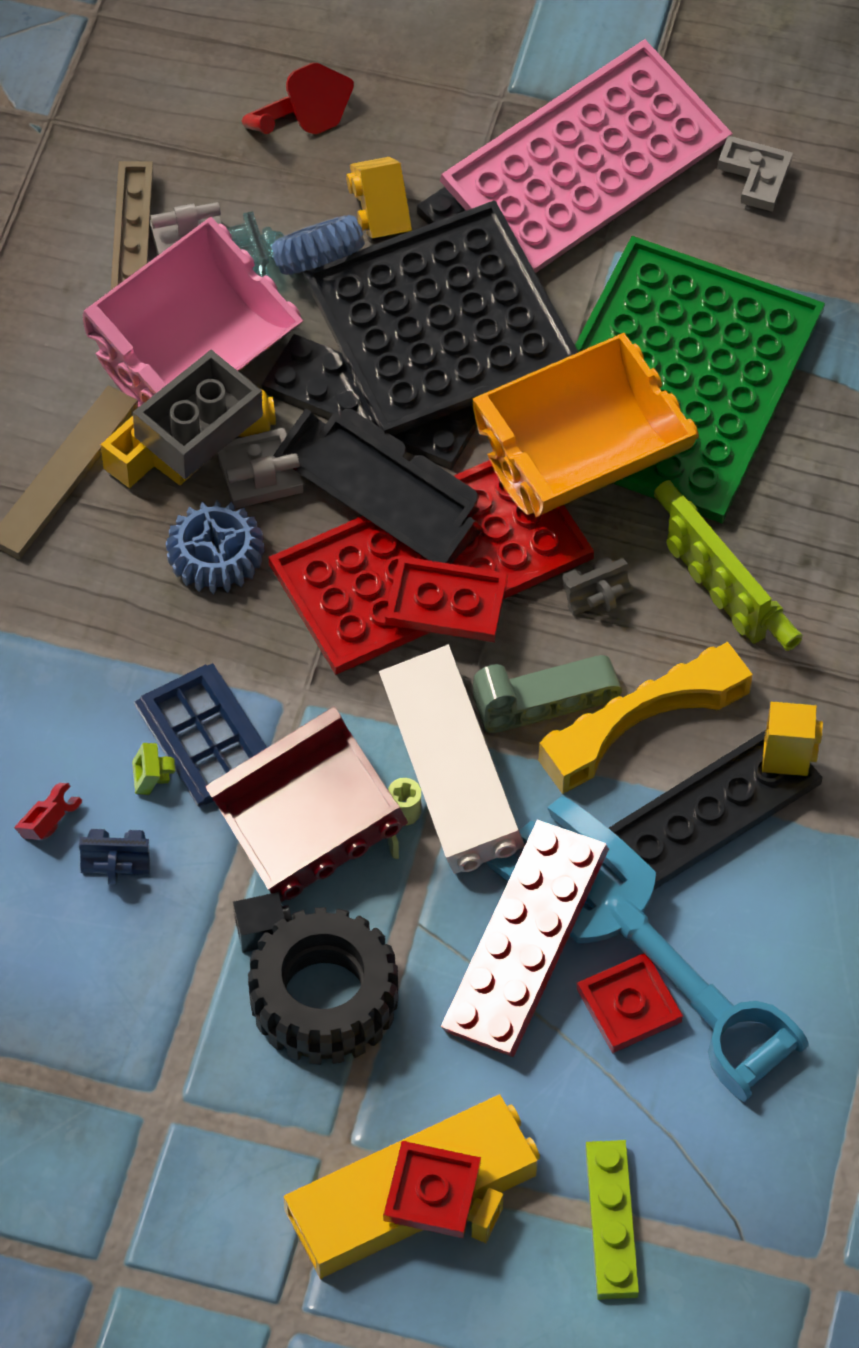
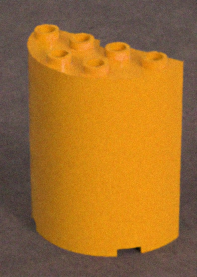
(580, 425)

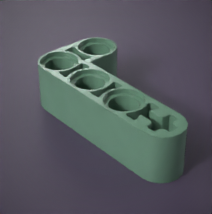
(542, 694)

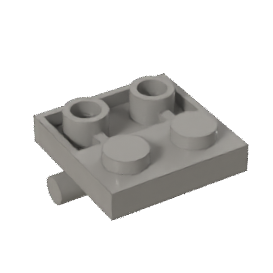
(173, 225)
(254, 472)

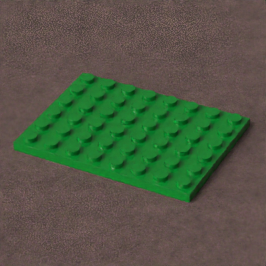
(719, 348)

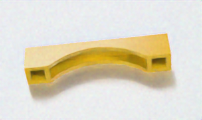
(706, 682)

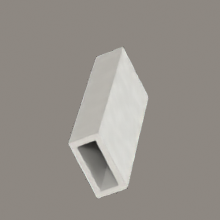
(451, 760)

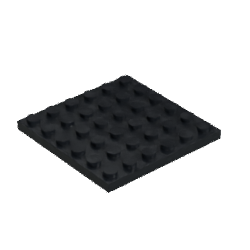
(439, 317)

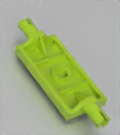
(722, 573)

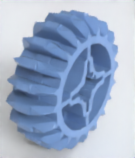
(318, 244)
(196, 557)

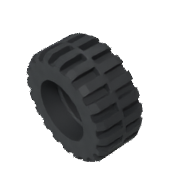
(317, 940)

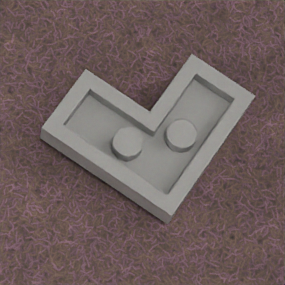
(762, 165)

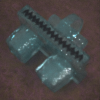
(259, 245)

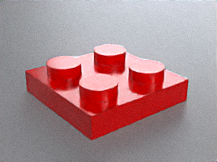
(629, 1002)
(432, 1189)

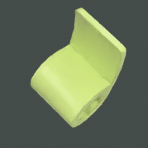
(405, 790)

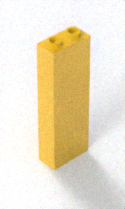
(343, 1212)

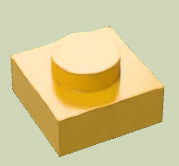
(485, 1214)

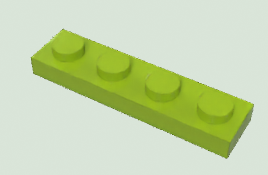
(611, 1220)

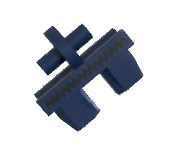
(114, 855)

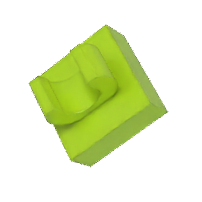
(150, 768)

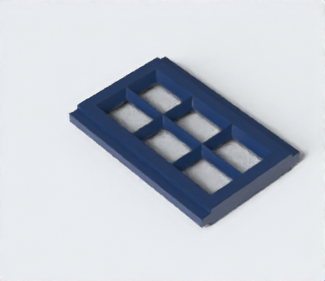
(200, 728)

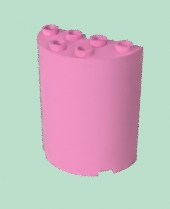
(184, 305)

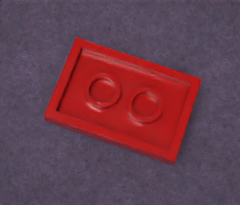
(446, 599)

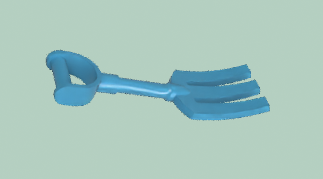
(621, 912)

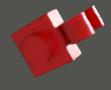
(44, 815)

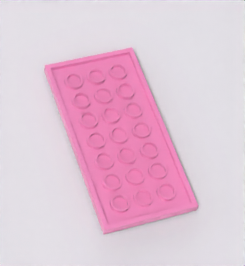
(590, 154)

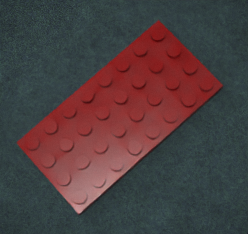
(347, 573)

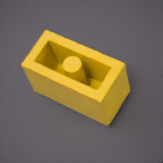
(791, 738)

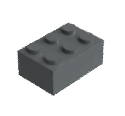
(198, 414)

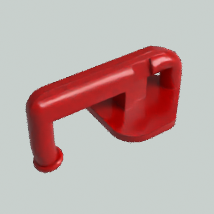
(315, 97)

